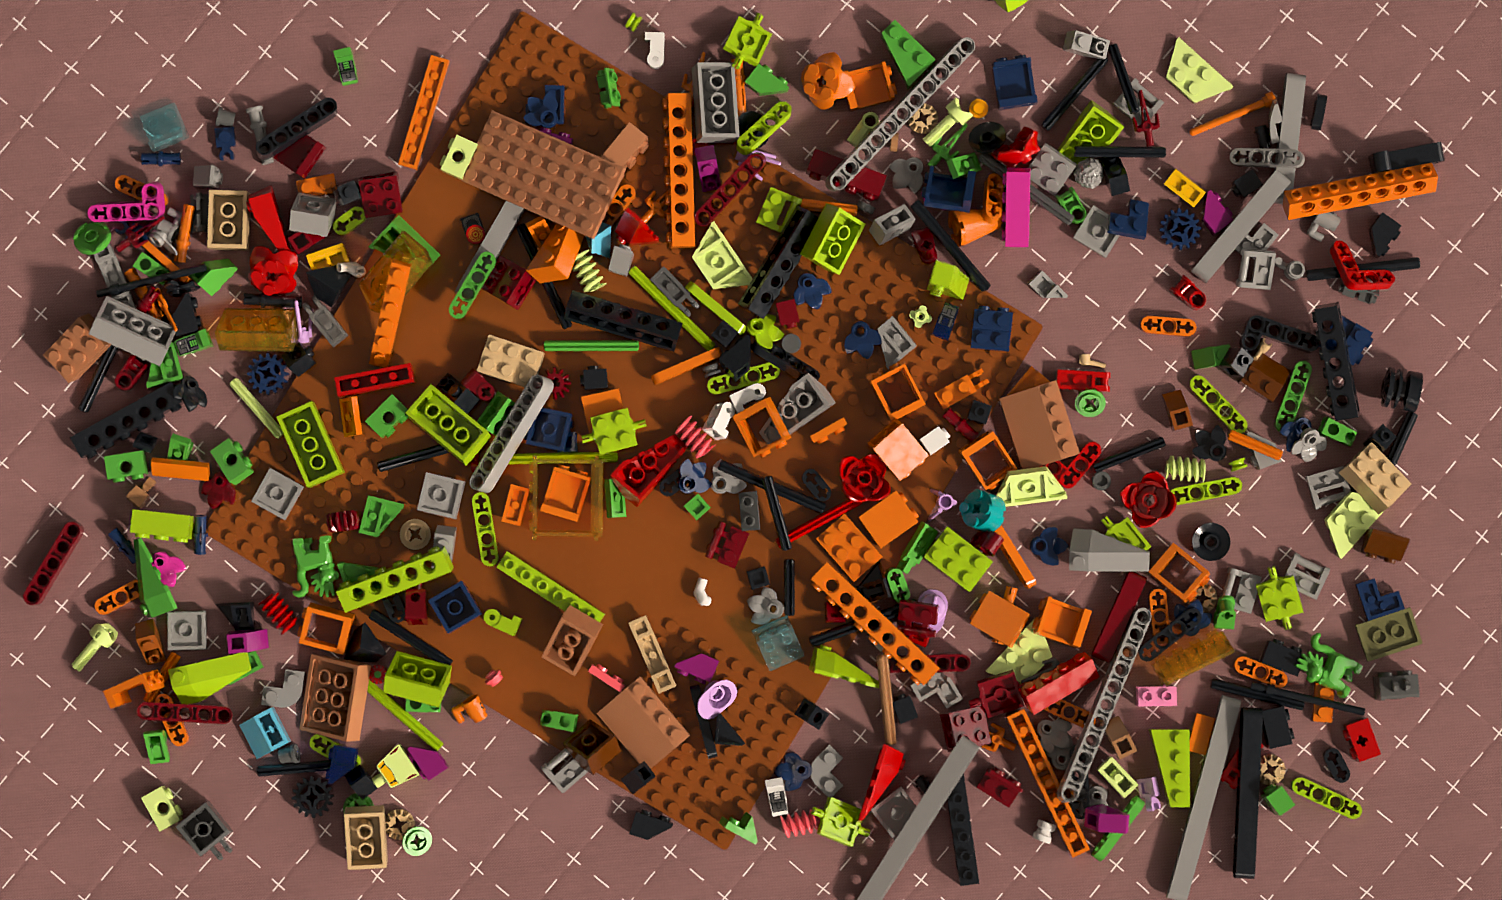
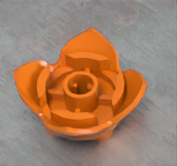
(838, 83)

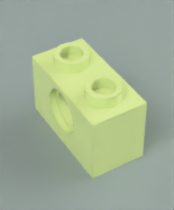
(461, 145)
(1117, 777)
(152, 803)

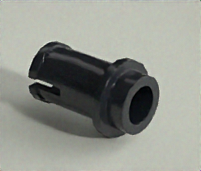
(1262, 136)
(922, 783)

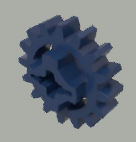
(1174, 217)
(270, 365)

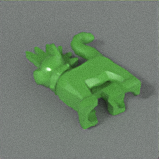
(309, 560)
(1334, 669)

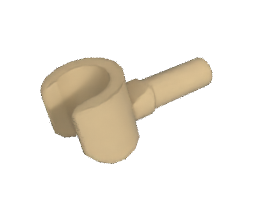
(1262, 348)
(1084, 360)

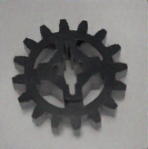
(321, 796)

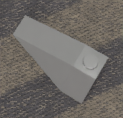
(801, 404)
(1103, 553)

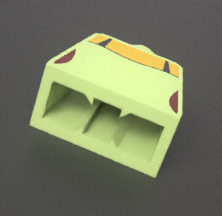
(395, 768)

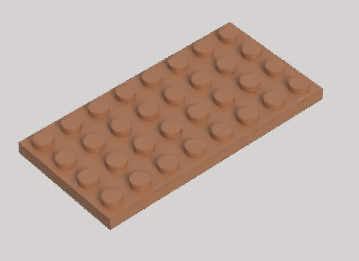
(543, 174)

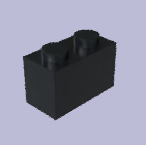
(1281, 657)
(1276, 727)

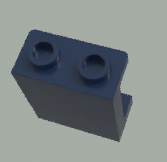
(1014, 82)
(948, 193)

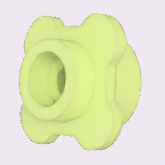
(921, 311)

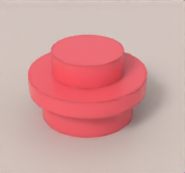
(493, 677)

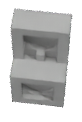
(1274, 117)

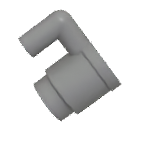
(1326, 220)
(169, 228)
(1292, 270)

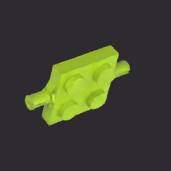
(747, 41)
(613, 431)
(1126, 532)
(1279, 598)
(839, 822)

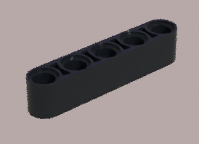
(291, 136)

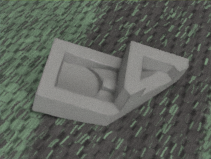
(1046, 287)

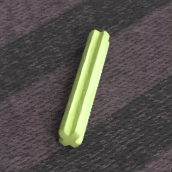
(256, 407)

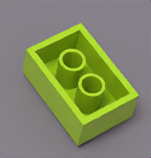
(832, 239)
(162, 525)
(958, 559)
(417, 679)

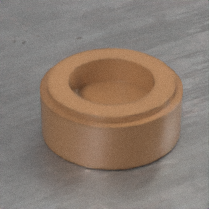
(894, 143)

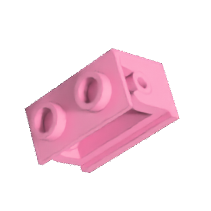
(1156, 696)

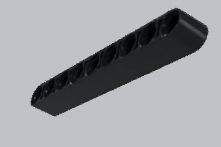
(1247, 793)

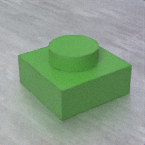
(697, 506)

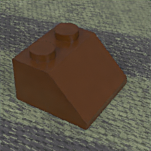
(1265, 378)
(1384, 545)
(592, 746)

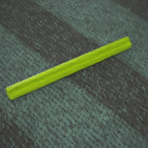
(674, 311)
(528, 457)
(404, 716)

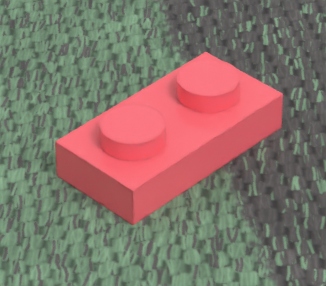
(600, 672)

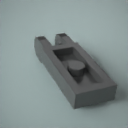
(673, 290)
(326, 322)

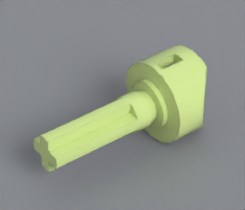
(955, 115)
(100, 637)

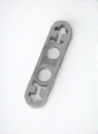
(1267, 157)

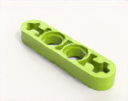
(766, 129)
(715, 307)
(744, 381)
(1220, 402)
(1205, 493)
(481, 529)
(1325, 800)

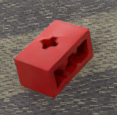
(1369, 746)

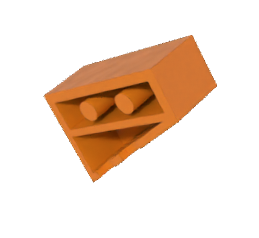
(556, 255)

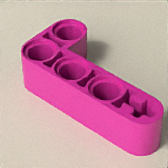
(125, 208)

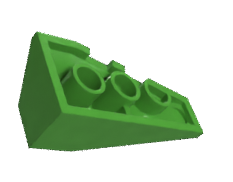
(153, 595)

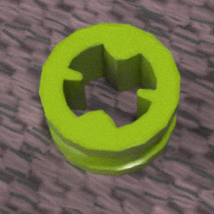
(633, 22)
(1238, 464)

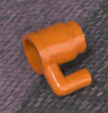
(473, 707)

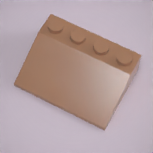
(1039, 425)
(335, 697)
(643, 723)

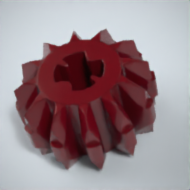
(554, 376)
(342, 521)

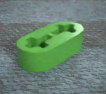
(901, 583)

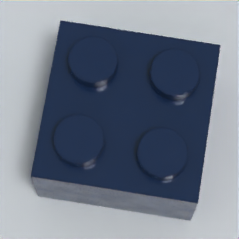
(455, 607)

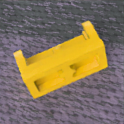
(1185, 187)
(328, 257)

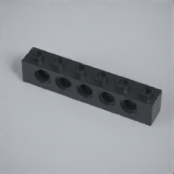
(772, 274)
(623, 320)
(1338, 409)
(82, 439)
(962, 835)

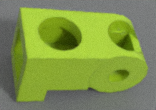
(497, 620)

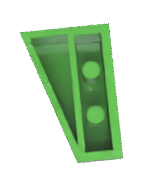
(906, 53)
(393, 230)

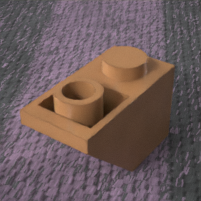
(1119, 738)

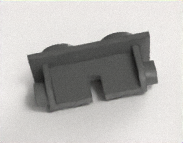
(200, 217)
(1365, 295)
(749, 511)

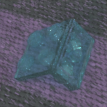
(164, 127)
(778, 643)

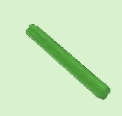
(592, 345)

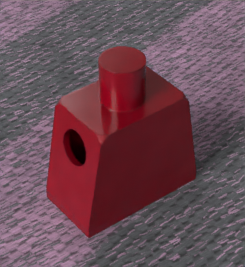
(416, 612)

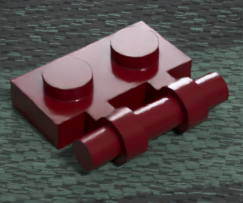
(733, 545)
(920, 613)

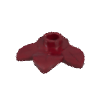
(218, 492)

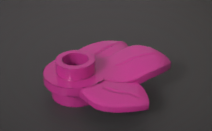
(169, 568)

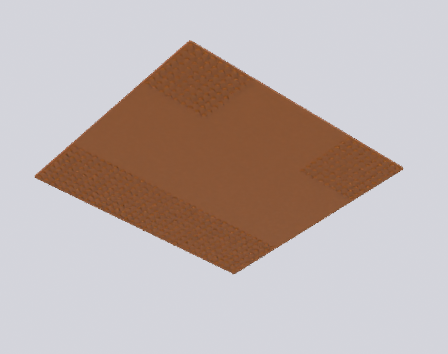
(659, 549)

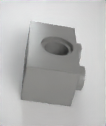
(892, 224)

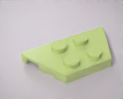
(1194, 75)
(719, 261)
(1030, 486)
(1349, 522)
(1024, 657)

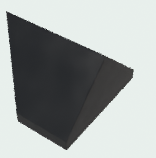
(328, 283)
(874, 585)
(239, 614)
(364, 646)
(726, 734)

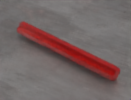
(820, 520)

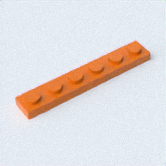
(424, 112)
(390, 313)

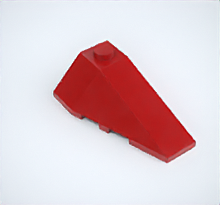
(266, 211)
(634, 230)
(642, 473)
(885, 769)

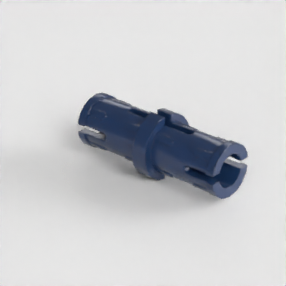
(160, 158)
(200, 521)
(123, 544)

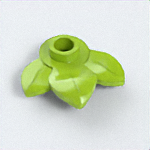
(766, 332)

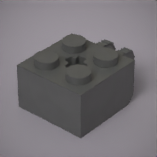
(1396, 686)
(203, 841)

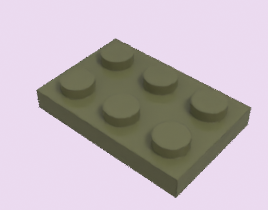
(1388, 634)

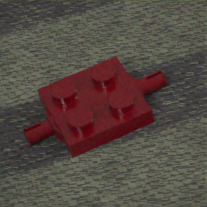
(999, 694)

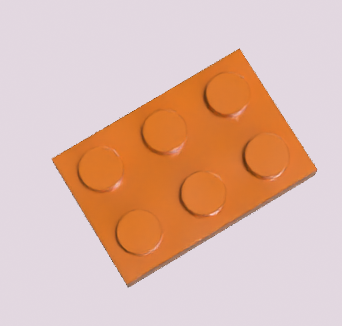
(849, 547)

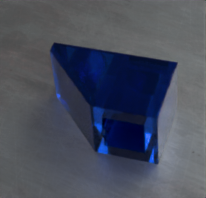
(342, 761)

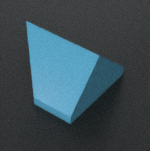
(602, 242)

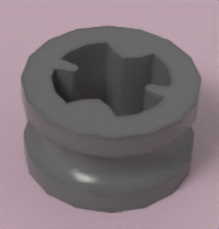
(711, 370)

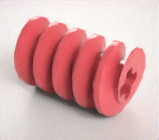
(694, 437)
(799, 823)

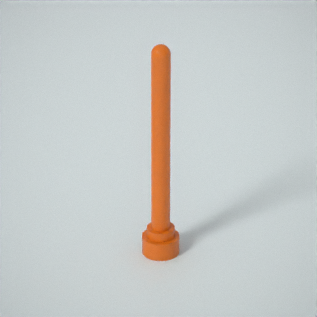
(1266, 101)

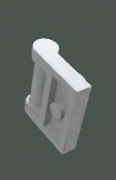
(1121, 103)
(1262, 269)
(1326, 481)
(1305, 583)
(1246, 589)
(567, 775)

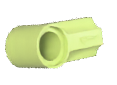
(862, 129)

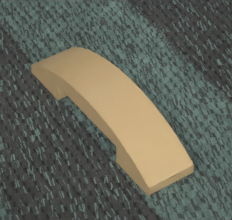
(652, 654)

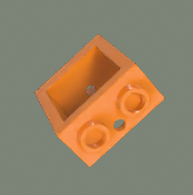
(877, 377)
(748, 435)
(977, 444)
(1166, 559)
(347, 617)

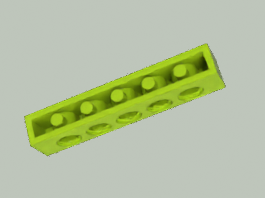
(545, 586)
(351, 600)

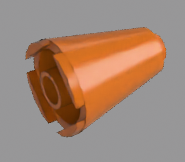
(970, 226)

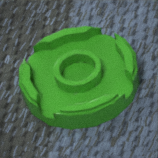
(92, 237)

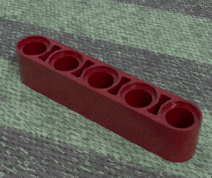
(738, 184)
(45, 568)
(1119, 616)
(951, 666)
(175, 708)

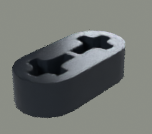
(1318, 112)
(669, 480)
(812, 487)
(390, 610)
(1332, 767)

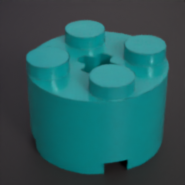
(983, 510)

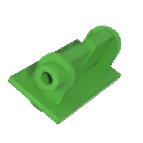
(607, 79)

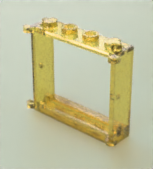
(596, 498)

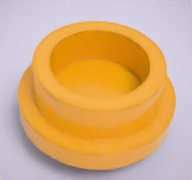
(978, 108)

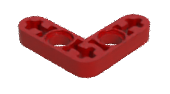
(1353, 277)
(1064, 471)

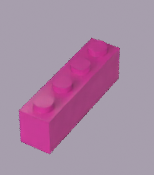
(1017, 207)

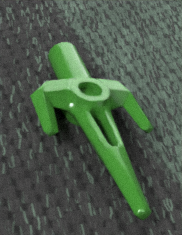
(943, 151)

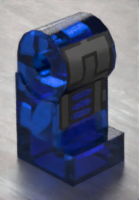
(945, 321)

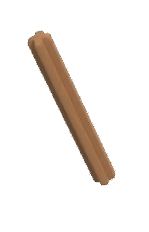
(886, 699)

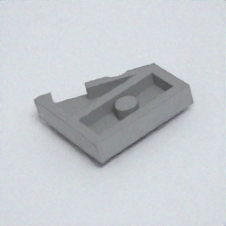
(895, 341)

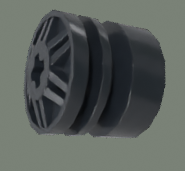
(1397, 389)

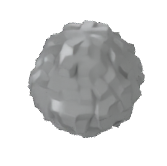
(1088, 173)

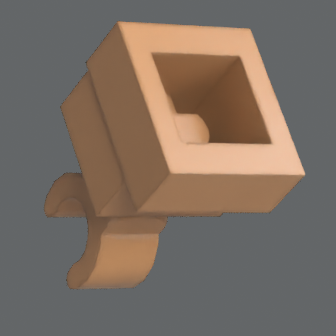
(139, 496)

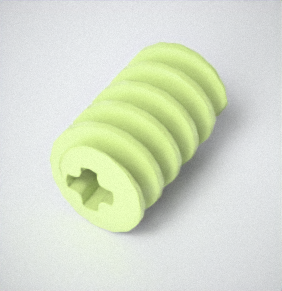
(587, 273)
(1185, 468)

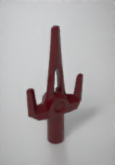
(1146, 126)
(134, 237)

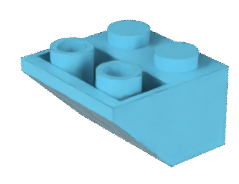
(265, 732)

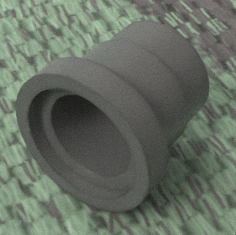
(225, 117)
(289, 754)

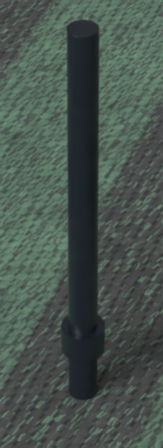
(116, 289)
(1271, 690)

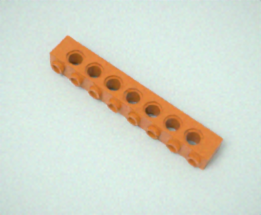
(682, 102)
(1360, 191)
(828, 573)
(1047, 782)

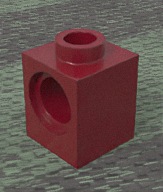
(787, 314)

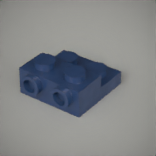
(991, 329)
(1356, 337)
(549, 430)

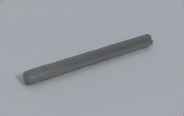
(1035, 194)

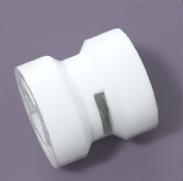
(1044, 831)

